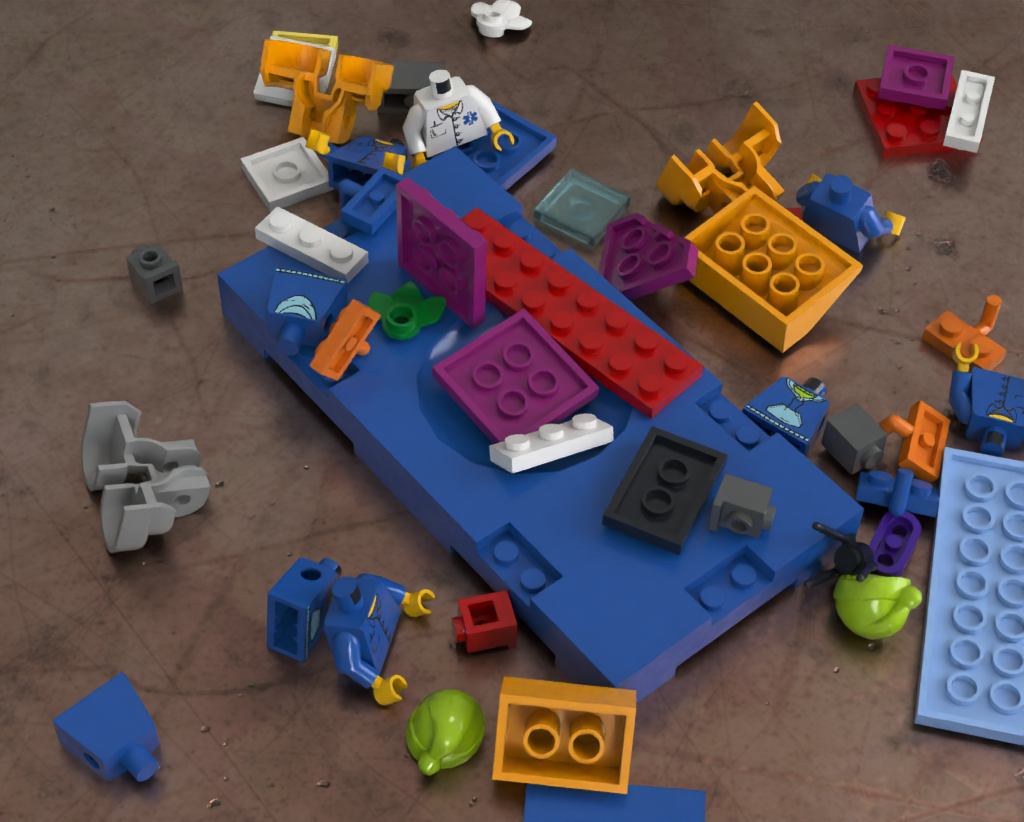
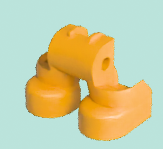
(300, 69)
(744, 155)

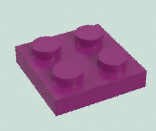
(916, 77)

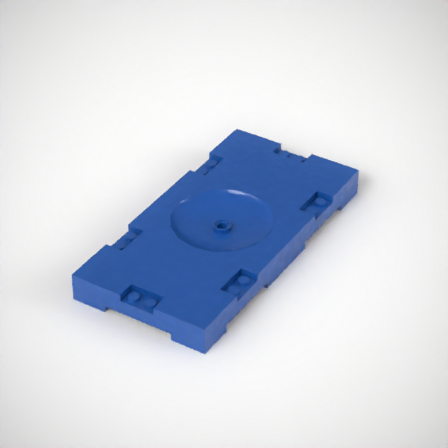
(592, 594)

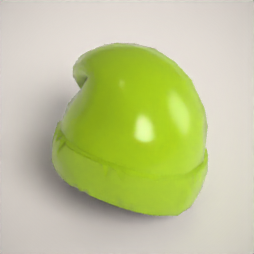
(876, 605)
(445, 730)

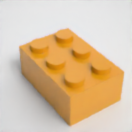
(564, 735)

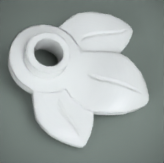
(498, 17)

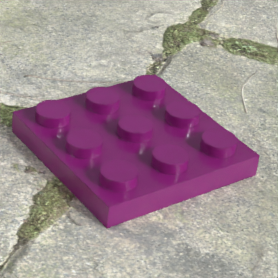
(441, 252)
(515, 379)

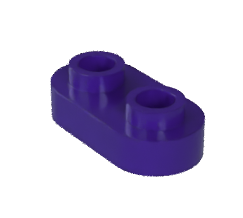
(891, 548)

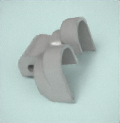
(172, 471)

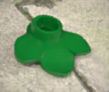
(406, 311)

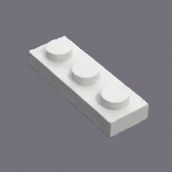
(969, 111)
(311, 244)
(550, 443)

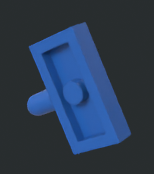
(370, 204)
(899, 493)

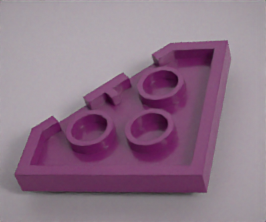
(645, 257)

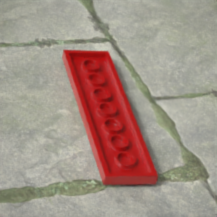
(586, 324)

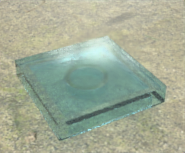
(581, 207)

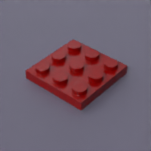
(904, 127)

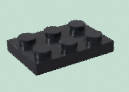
(665, 490)

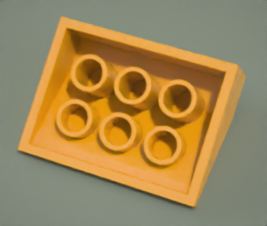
(769, 268)

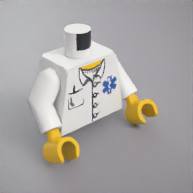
(448, 117)

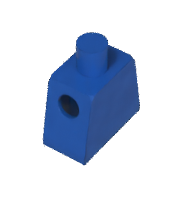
(111, 731)

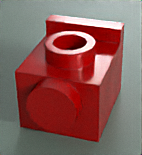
(485, 622)

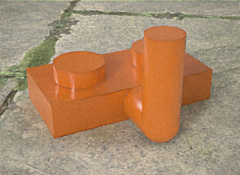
(949, 330)
(345, 340)
(923, 439)

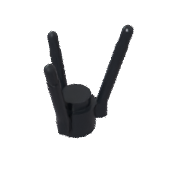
(849, 559)

